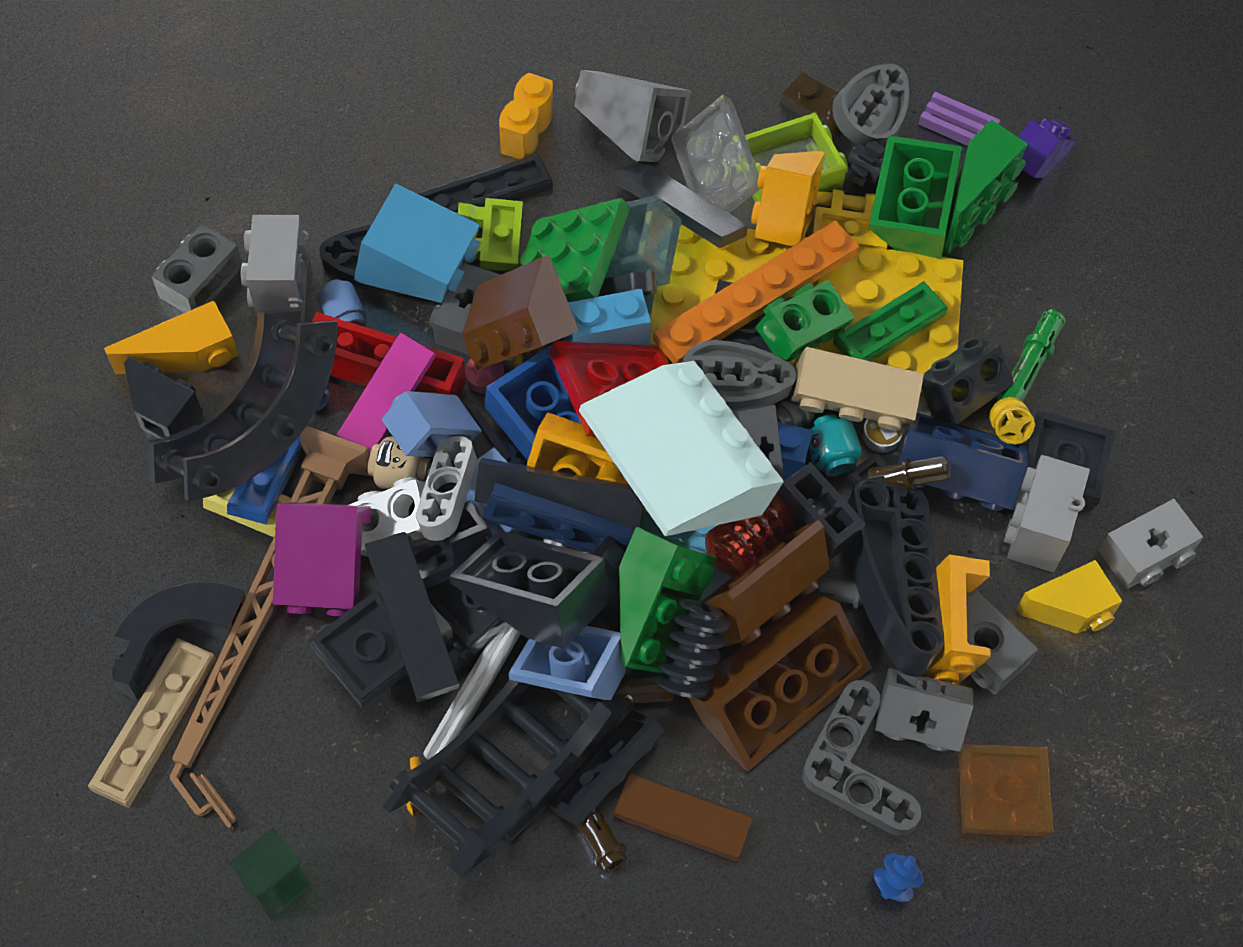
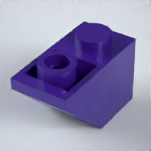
(1047, 145)

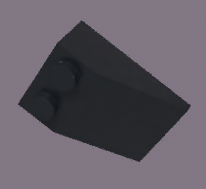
(536, 586)

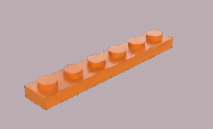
(751, 294)

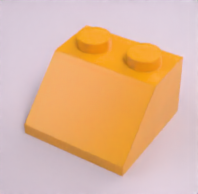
(788, 196)

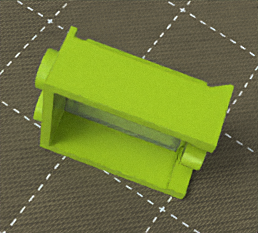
(796, 136)

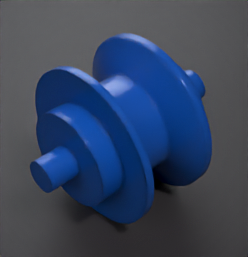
(898, 877)

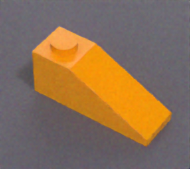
(181, 344)

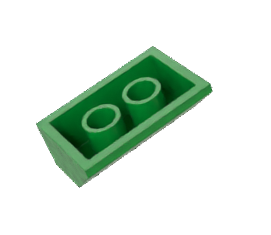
(915, 195)

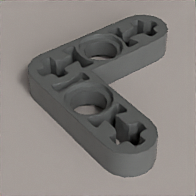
(839, 761)

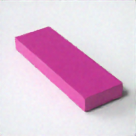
(398, 372)

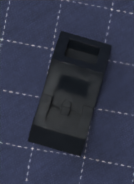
(442, 557)

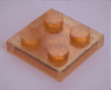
(1005, 790)

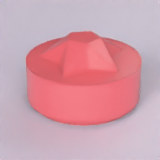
(481, 378)

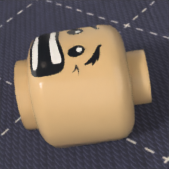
(390, 464)

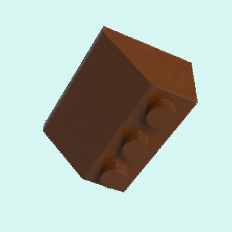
(517, 314)
(771, 583)

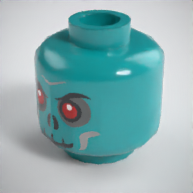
(834, 445)

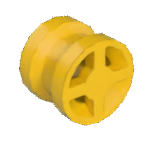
(1017, 428)

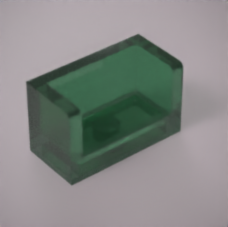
(271, 873)

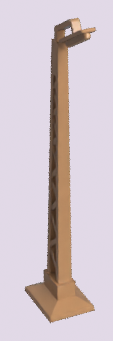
(328, 462)

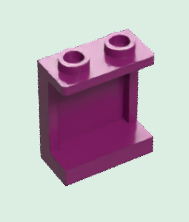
(318, 556)

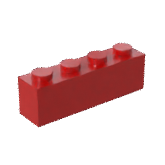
(363, 349)

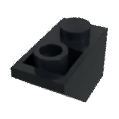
(159, 402)

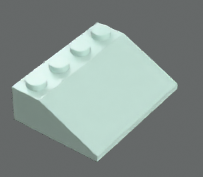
(682, 449)

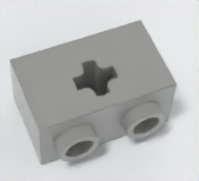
(1151, 544)

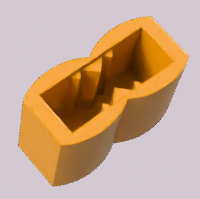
(526, 116)

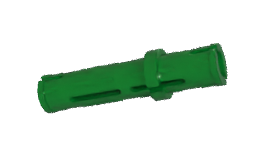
(1036, 350)

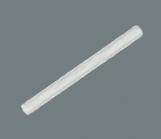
(474, 687)

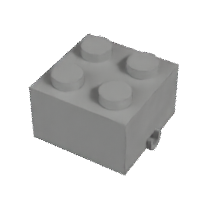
(276, 263)
(1046, 513)

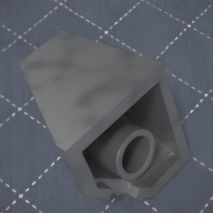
(632, 111)

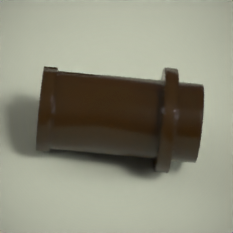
(603, 843)

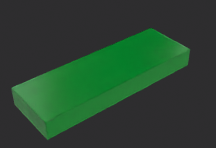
(891, 324)

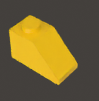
(1073, 600)

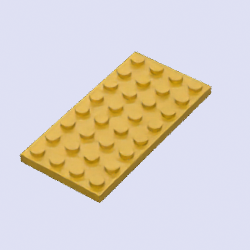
(862, 282)

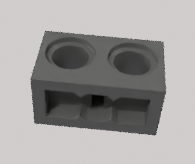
(203, 274)

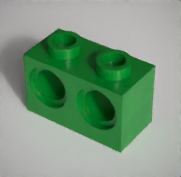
(812, 319)

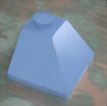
(585, 667)

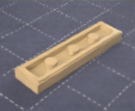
(152, 723)

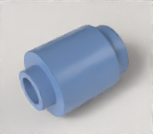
(342, 302)

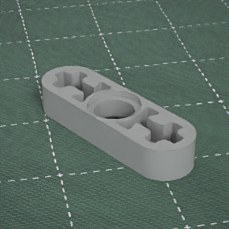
(451, 502)

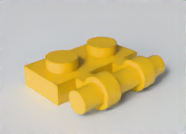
(854, 223)

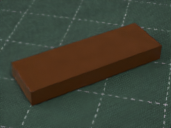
(683, 817)

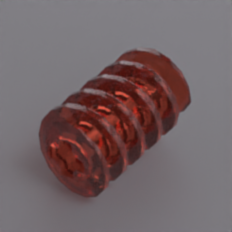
(743, 541)

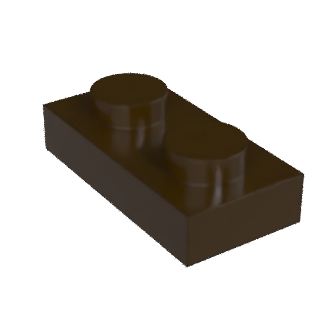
(810, 96)

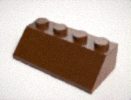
(781, 679)

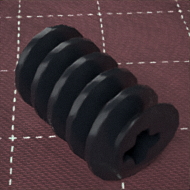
(696, 649)

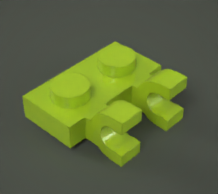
(500, 232)

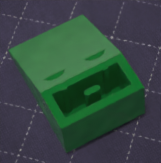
(984, 179)
(653, 580)

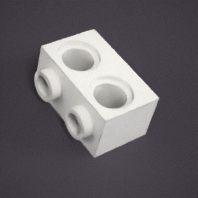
(393, 512)

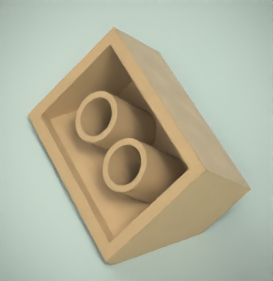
(856, 388)

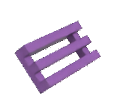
(957, 113)

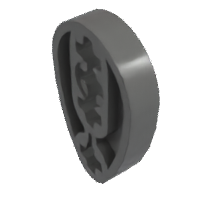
(860, 92)
(751, 364)

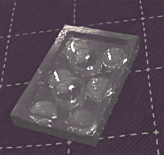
(717, 156)

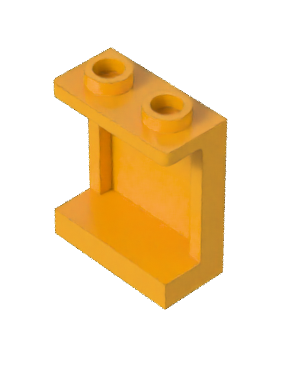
(956, 581)

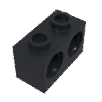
(966, 380)

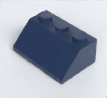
(978, 460)

